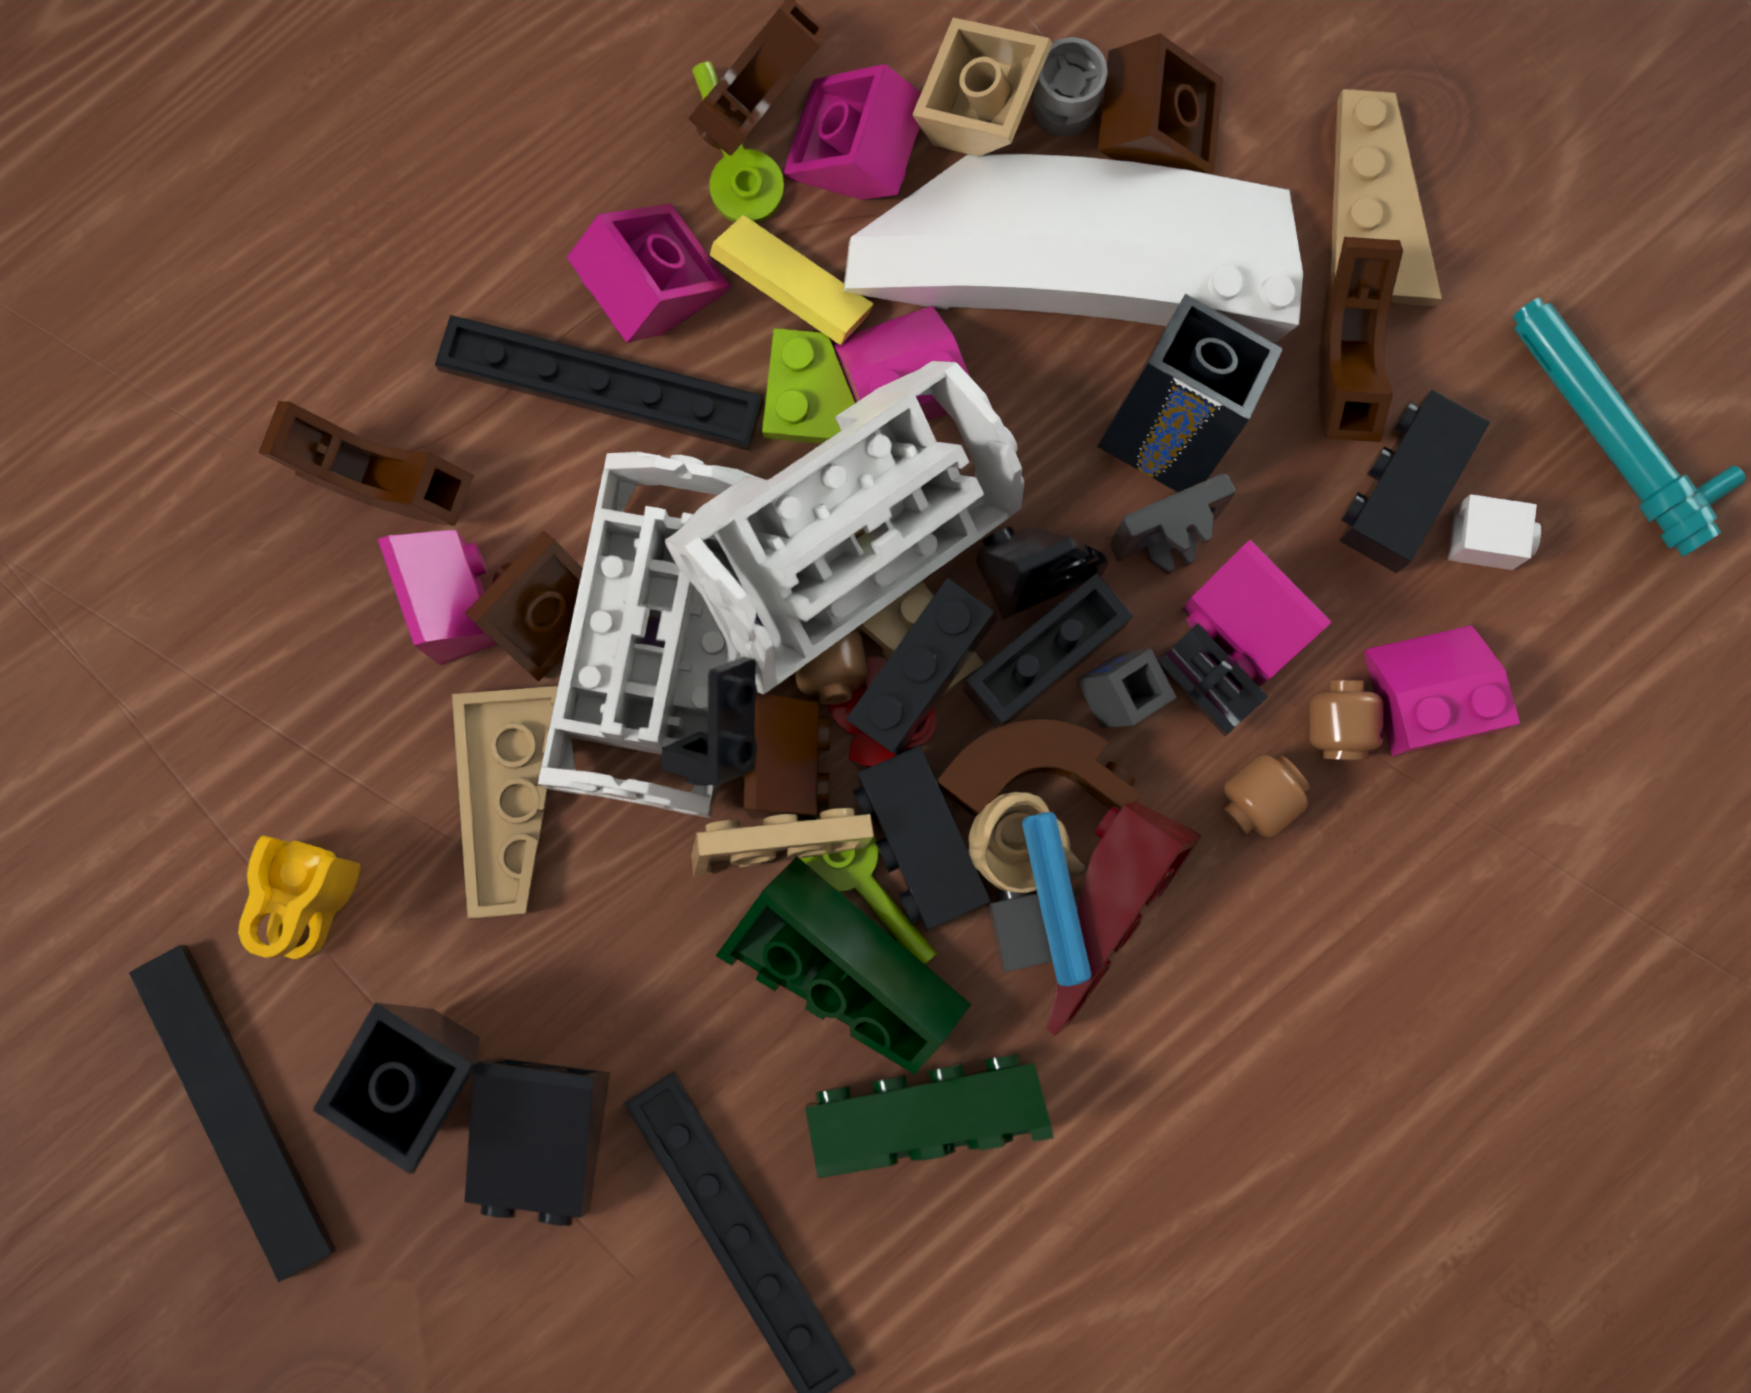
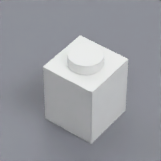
(1493, 532)

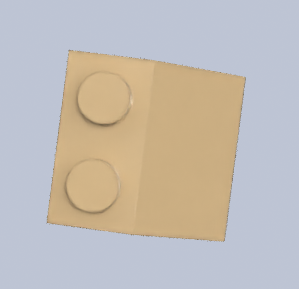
(979, 86)

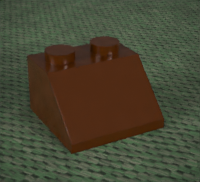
(1160, 107)
(787, 759)

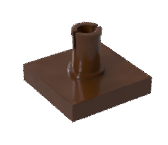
(531, 605)

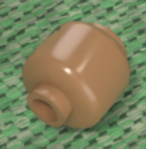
(835, 671)
(1346, 720)
(1266, 795)

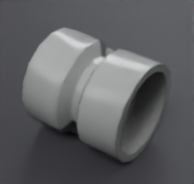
(1069, 87)

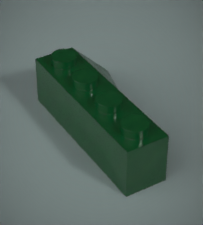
(844, 967)
(927, 1116)

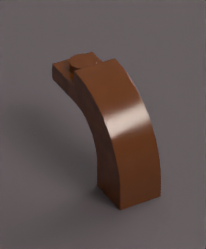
(758, 77)
(1352, 343)
(364, 470)
(1029, 748)

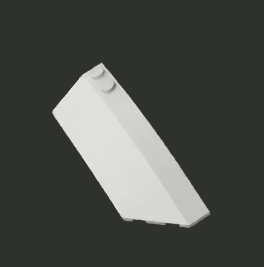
(1086, 242)

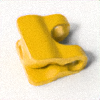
(298, 888)

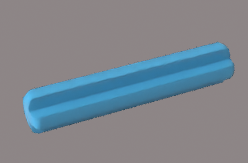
(1056, 899)

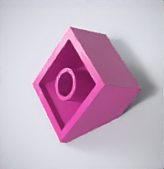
(855, 133)
(646, 270)
(895, 350)
(435, 586)
(1255, 613)
(1440, 690)

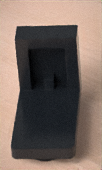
(730, 741)

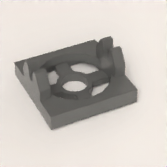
(1170, 522)

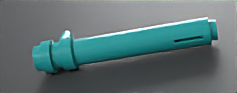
(1664, 495)

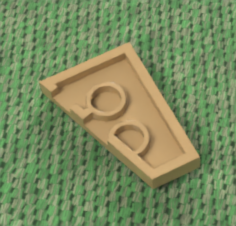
(751, 846)

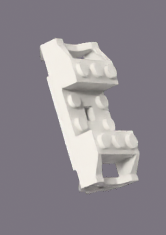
(797, 530)
(610, 682)

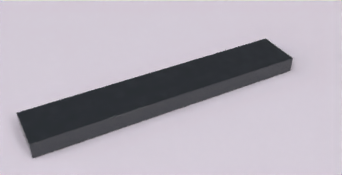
(599, 382)
(232, 1112)
(739, 1237)

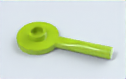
(746, 181)
(854, 871)

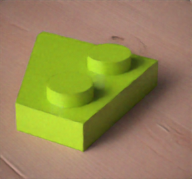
(804, 388)

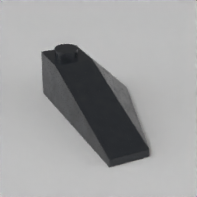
(1034, 567)

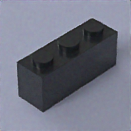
(1412, 480)
(1047, 652)
(922, 667)
(920, 839)

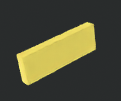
(791, 279)

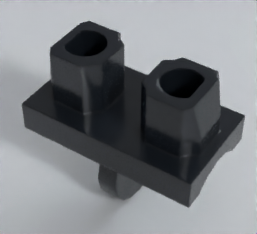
(1211, 679)

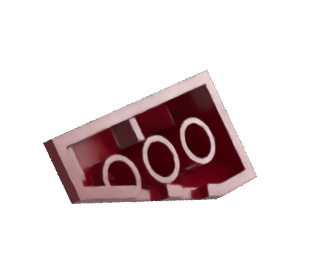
(1126, 871)

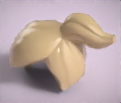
(1000, 846)

